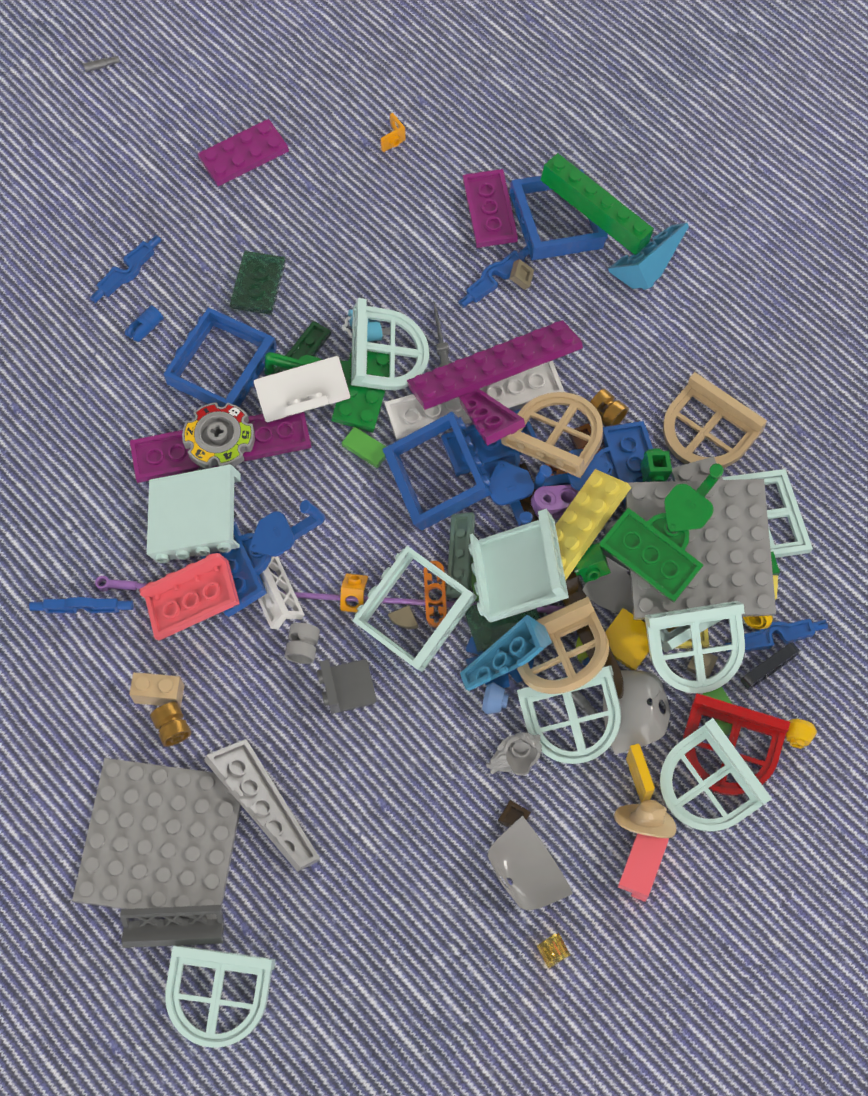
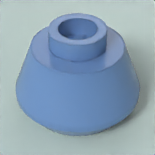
(494, 699)

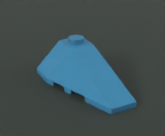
(651, 261)
(509, 652)

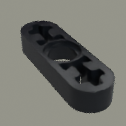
(770, 666)

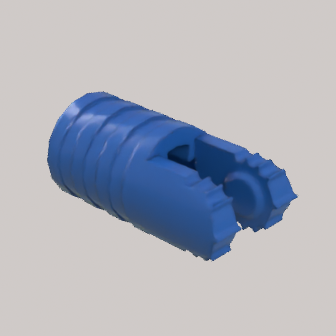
(144, 324)

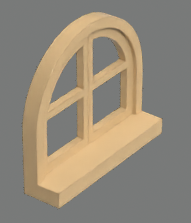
(725, 407)
(546, 450)
(558, 625)

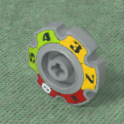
(218, 435)

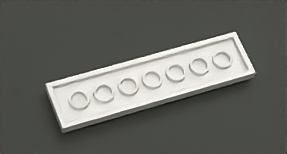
(513, 392)

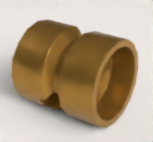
(611, 411)
(171, 725)

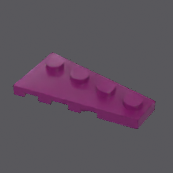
(490, 416)

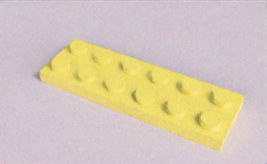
(588, 516)

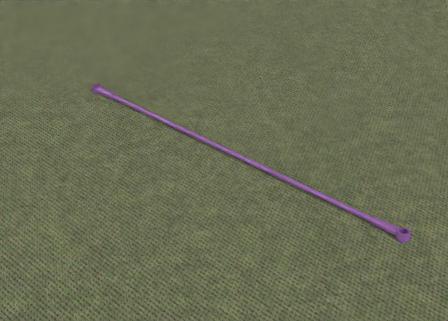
(134, 585)

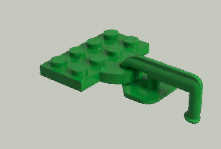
(364, 403)
(660, 554)

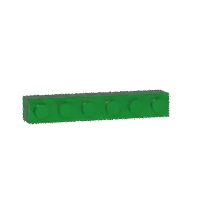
(596, 204)

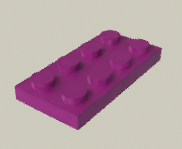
(243, 152)
(490, 208)

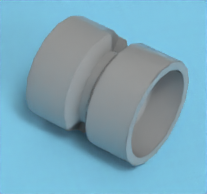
(302, 638)

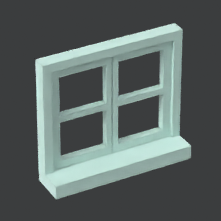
(790, 511)

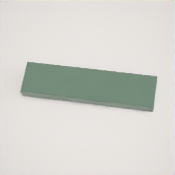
(459, 555)

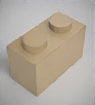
(156, 689)

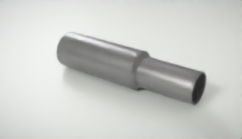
(100, 63)
(583, 703)

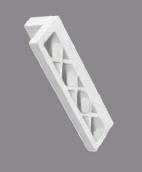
(274, 601)

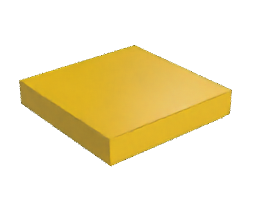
(628, 639)
(640, 773)

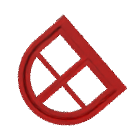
(738, 717)

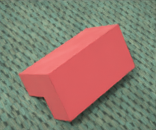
(643, 865)

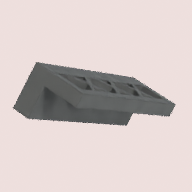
(172, 929)

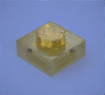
(553, 950)

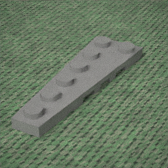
(255, 791)

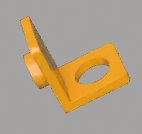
(395, 137)
(353, 586)

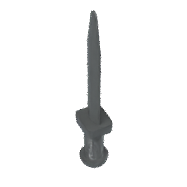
(441, 348)

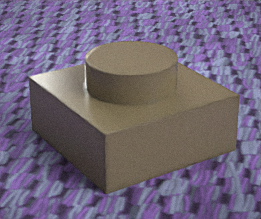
(521, 274)
(709, 663)

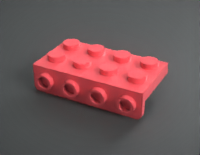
(190, 595)

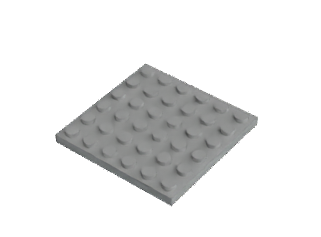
(730, 546)
(157, 838)

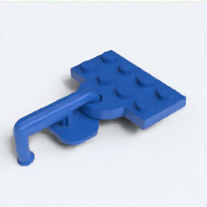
(621, 458)
(502, 466)
(270, 539)

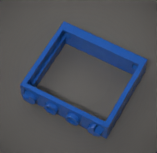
(550, 248)
(194, 340)
(478, 492)

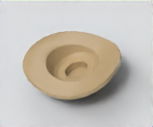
(646, 819)

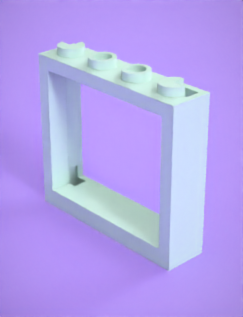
(444, 629)

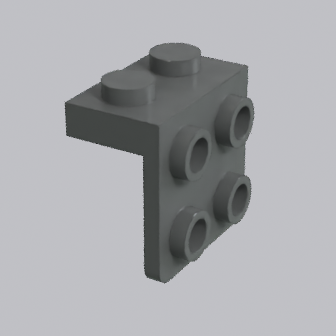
(346, 685)

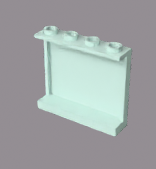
(191, 514)
(518, 569)

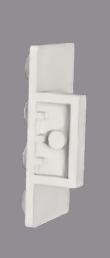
(301, 389)

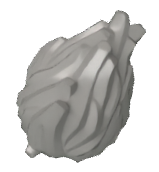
(516, 754)

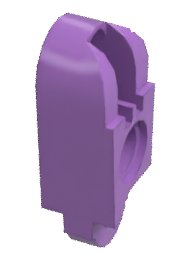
(553, 499)

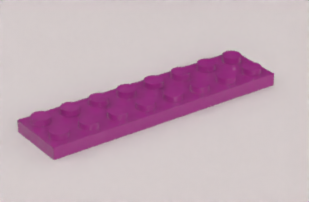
(494, 364)
(166, 455)

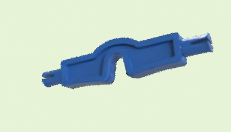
(117, 276)
(487, 283)
(72, 605)
(787, 631)

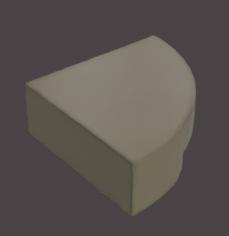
(403, 618)

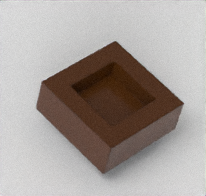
(577, 442)

